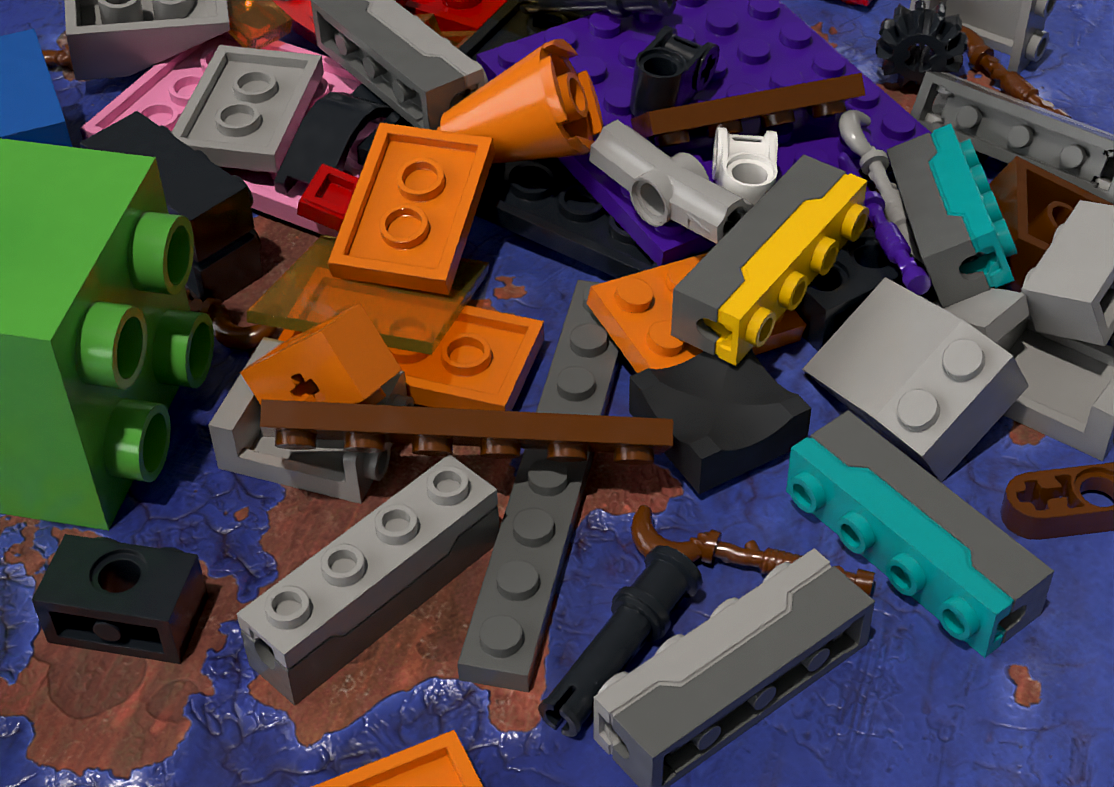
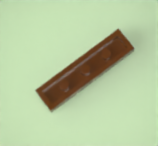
(772, 106)

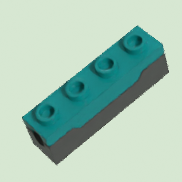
(953, 215)
(918, 533)

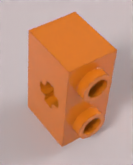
(328, 363)

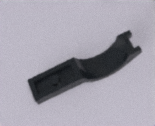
(329, 134)

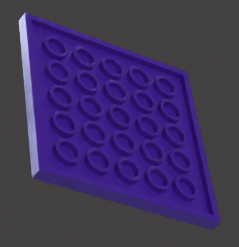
(760, 50)

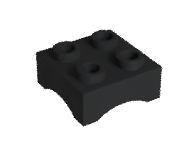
(721, 416)

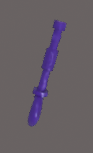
(889, 236)

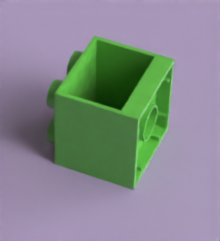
(89, 329)

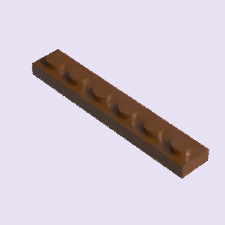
(436, 430)

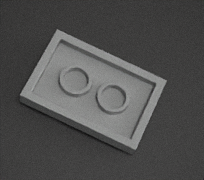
(249, 106)

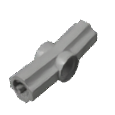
(666, 186)

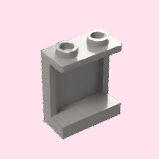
(1004, 25)
(1067, 389)
(323, 470)

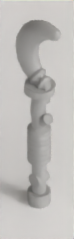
(874, 165)

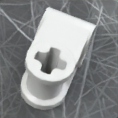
(745, 163)

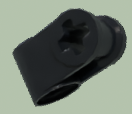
(671, 72)

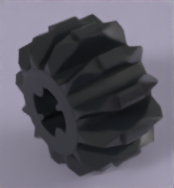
(920, 27)

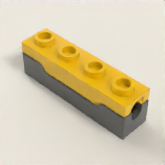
(769, 260)

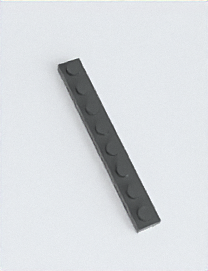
(540, 514)

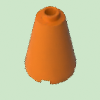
(532, 108)

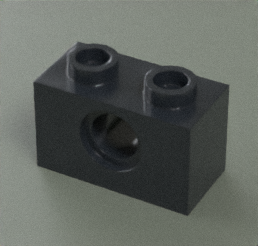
(121, 598)

